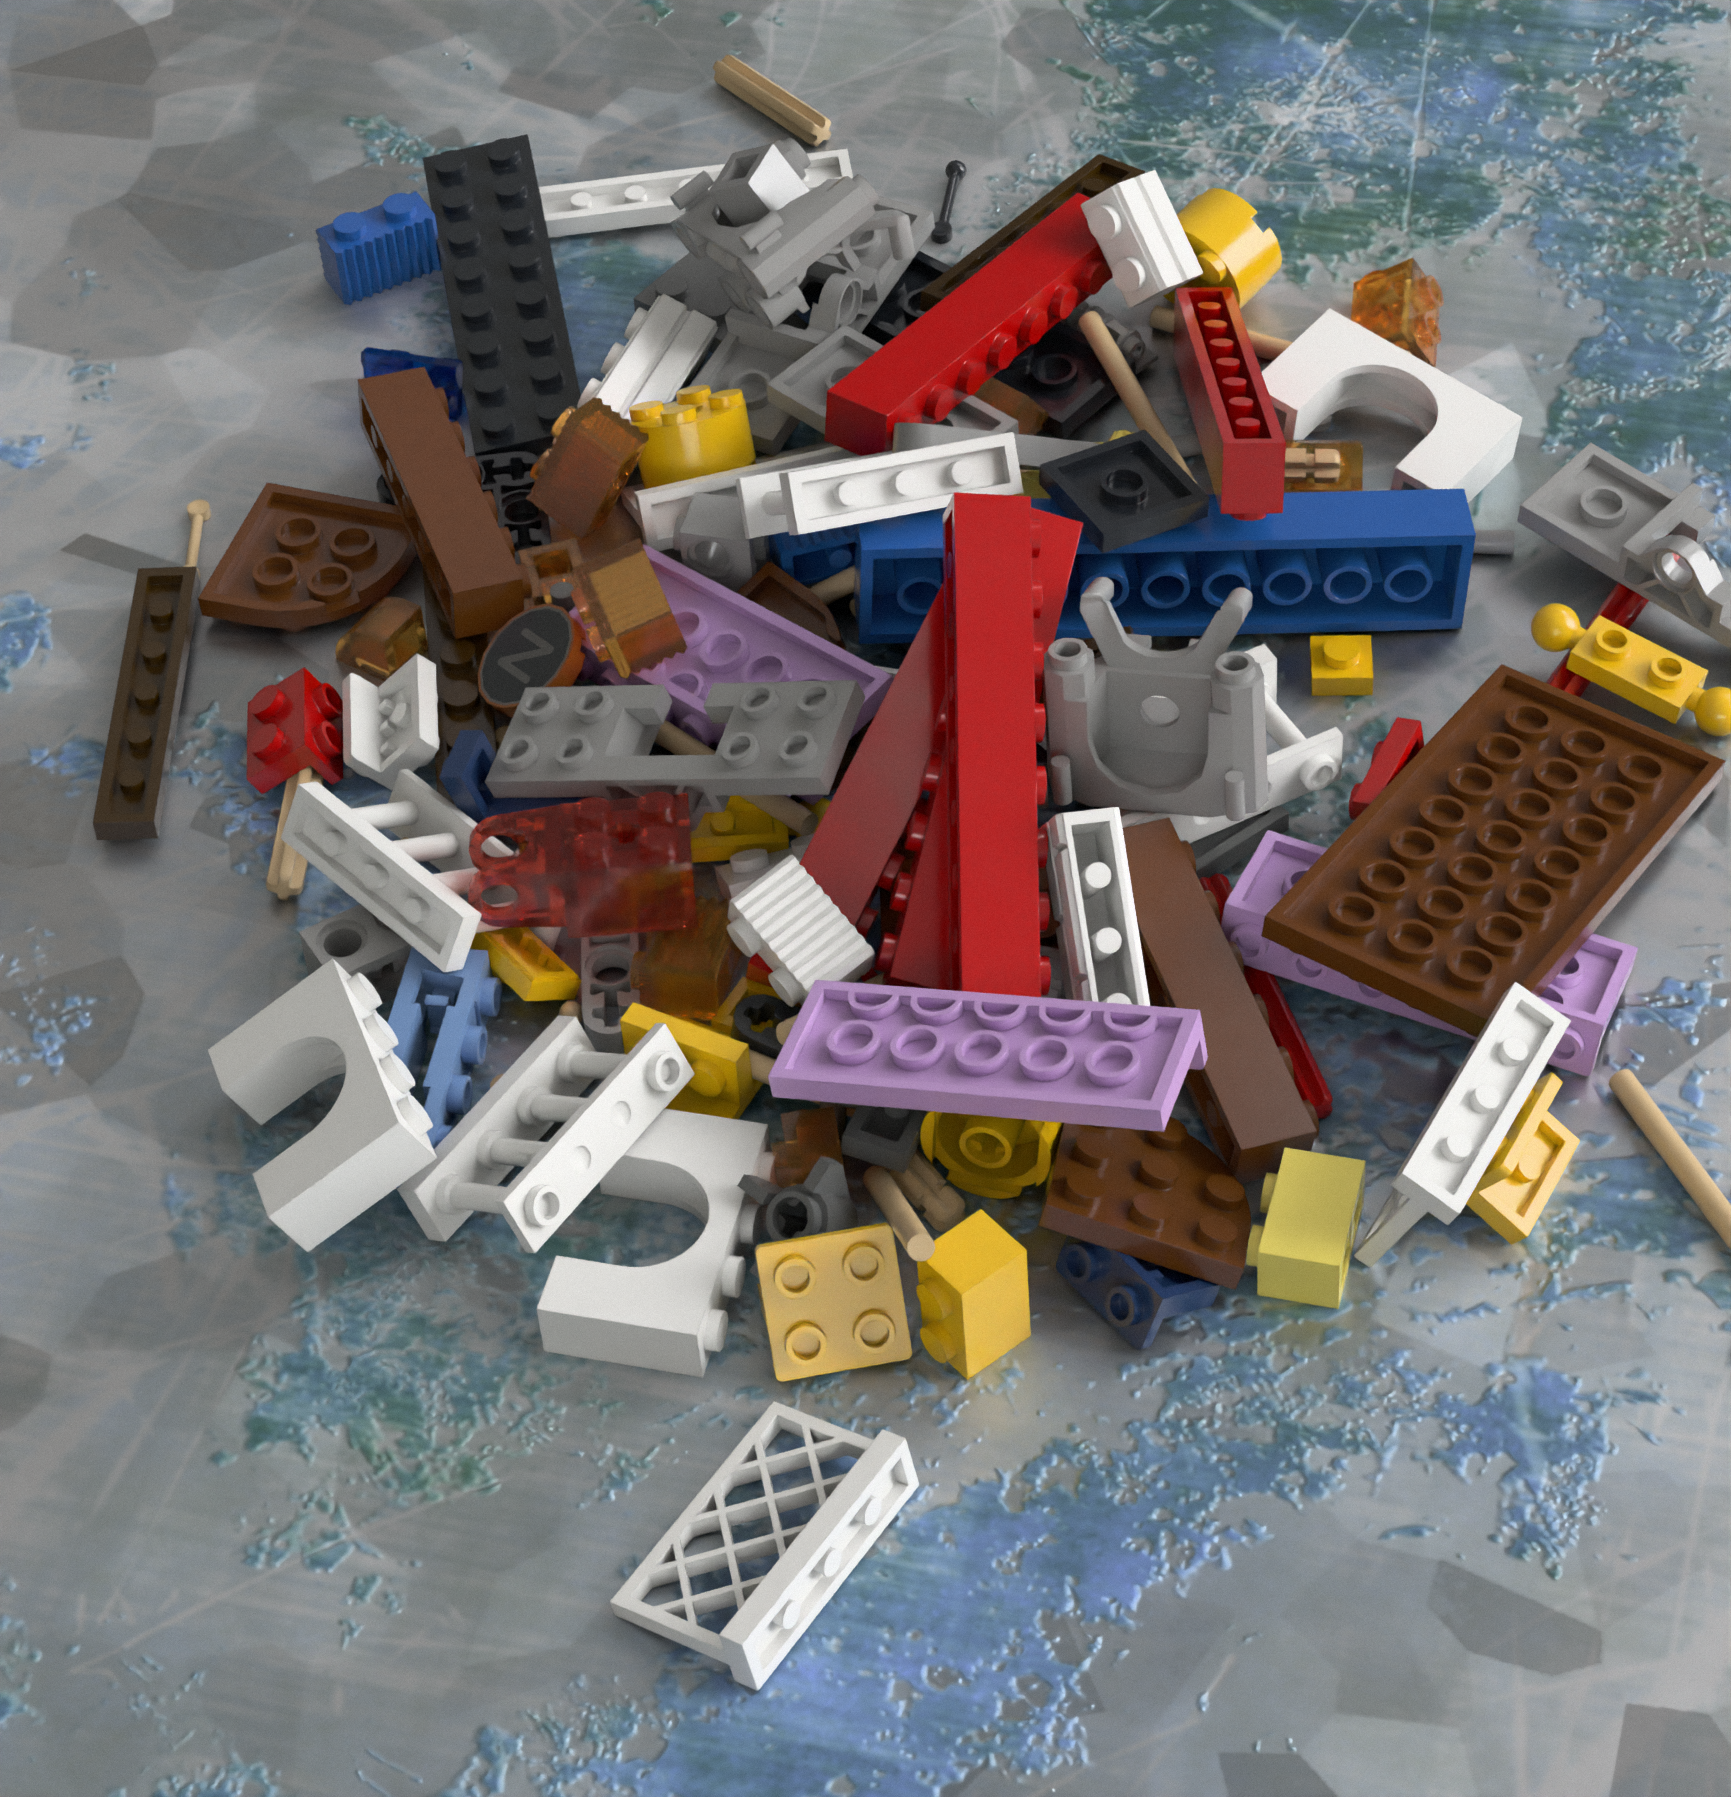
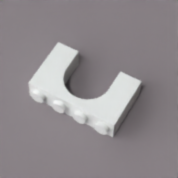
(1348, 366)
(372, 1132)
(672, 1310)

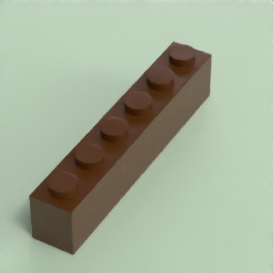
(443, 502)
(1247, 1082)

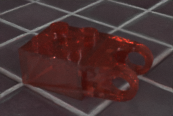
(592, 866)

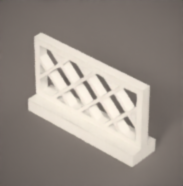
(660, 506)
(1469, 1119)
(812, 1556)

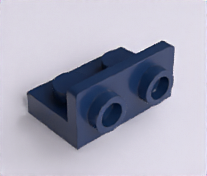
(1130, 1290)

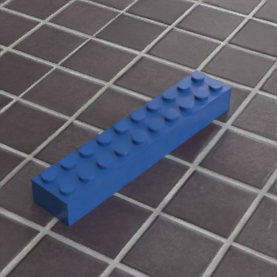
(1314, 568)

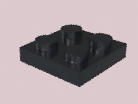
(1124, 490)

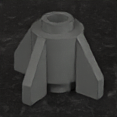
(805, 1208)

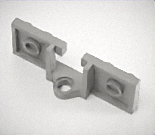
(756, 355)
(1620, 527)
(600, 741)

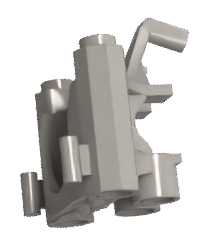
(773, 254)
(1138, 752)

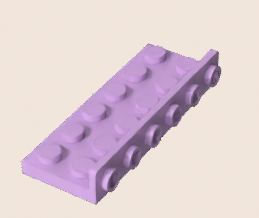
(732, 643)
(1582, 991)
(989, 1054)

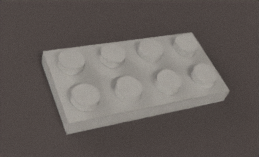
(804, 385)

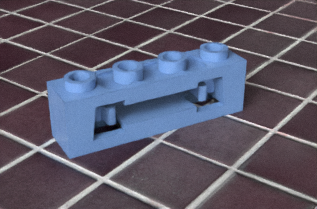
(457, 1012)

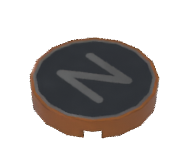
(531, 651)

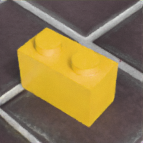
(974, 1295)

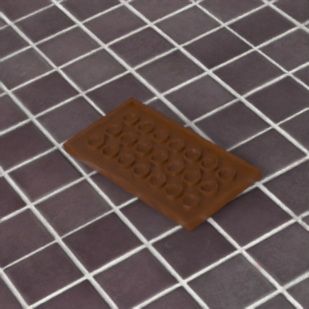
(1494, 850)

